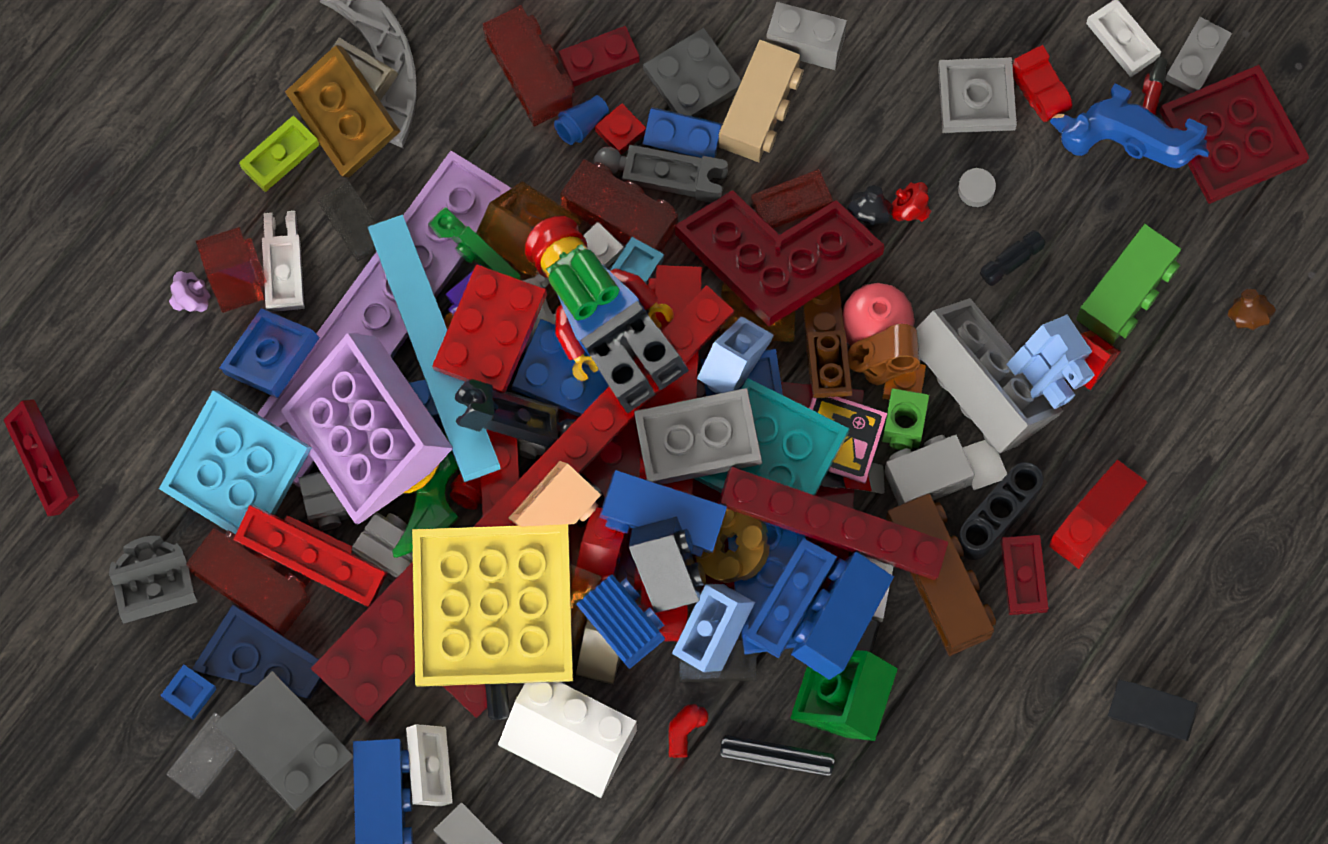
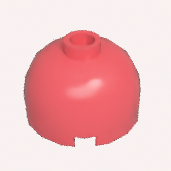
(874, 310)

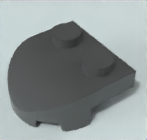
(151, 579)

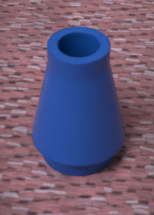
(578, 121)

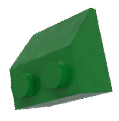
(850, 701)

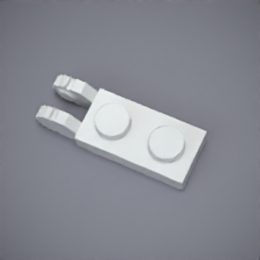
(282, 265)

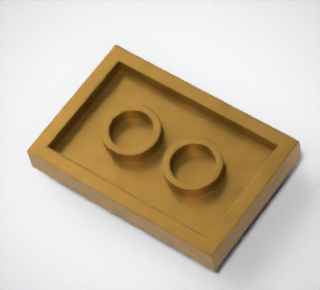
(342, 111)

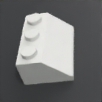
(568, 734)

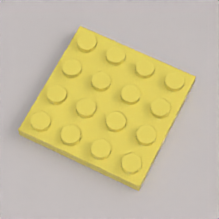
(492, 605)

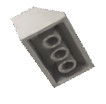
(972, 366)

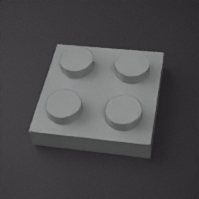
(977, 95)

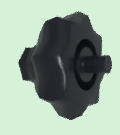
(870, 206)

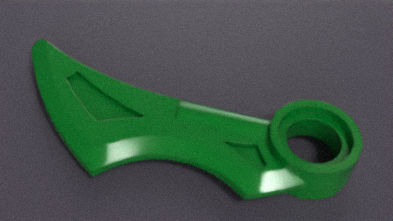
(430, 506)

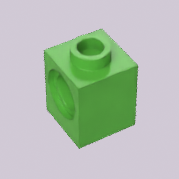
(905, 404)

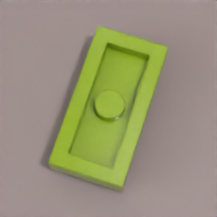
(279, 153)

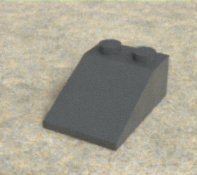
(283, 740)

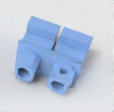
(1050, 358)

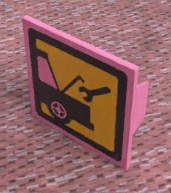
(863, 437)

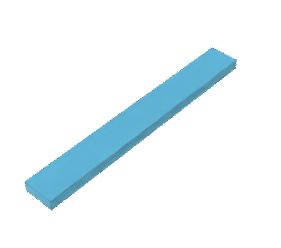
(426, 332)

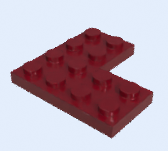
(774, 270)
(380, 655)

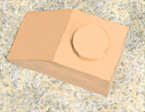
(557, 500)

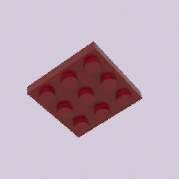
(1245, 133)

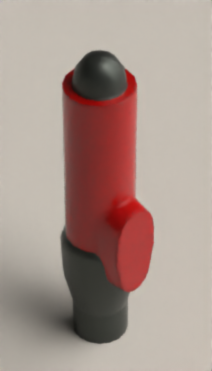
(1153, 84)

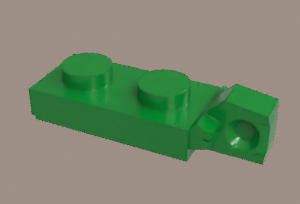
(469, 245)

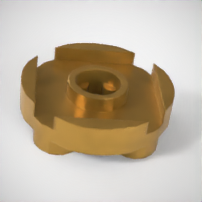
(748, 557)

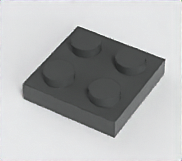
(693, 75)

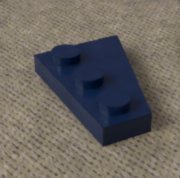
(250, 651)

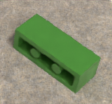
(1130, 285)

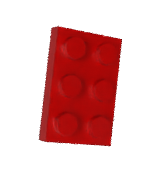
(490, 328)

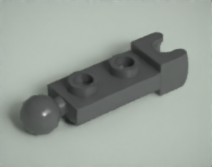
(667, 171)

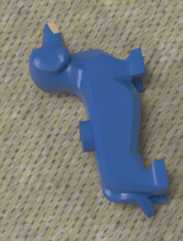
(1134, 128)

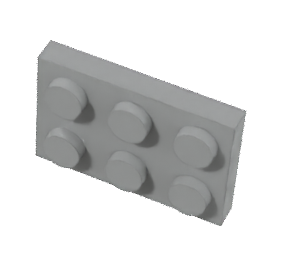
(698, 437)

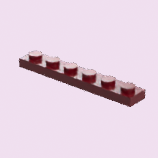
(833, 523)

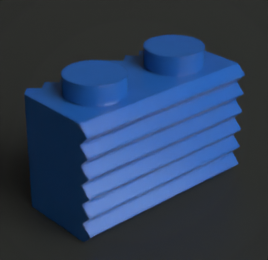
(621, 621)

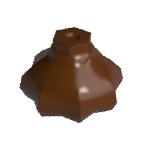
(1251, 310)

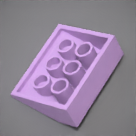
(365, 426)

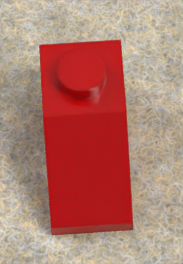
(601, 547)

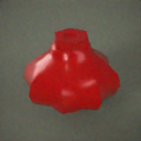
(911, 203)

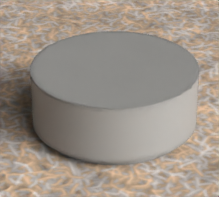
(976, 187)

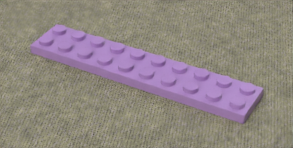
(369, 302)

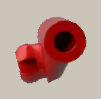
(681, 725)

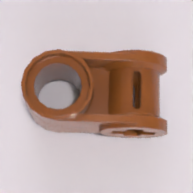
(886, 354)

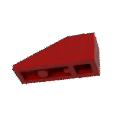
(1097, 514)

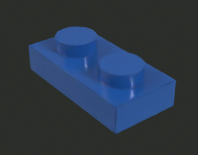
(682, 133)

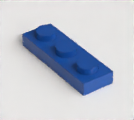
(791, 598)

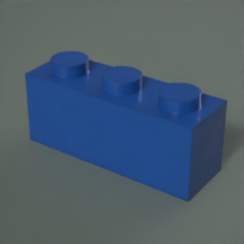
(640, 502)
(841, 615)
(380, 792)

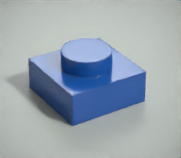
(188, 692)

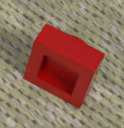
(620, 129)

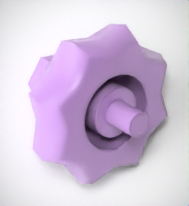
(188, 293)

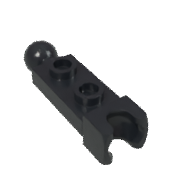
(508, 414)

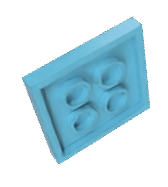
(233, 463)

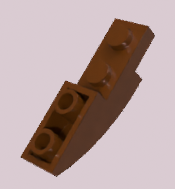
(827, 345)

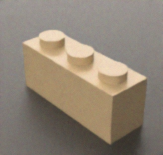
(760, 101)

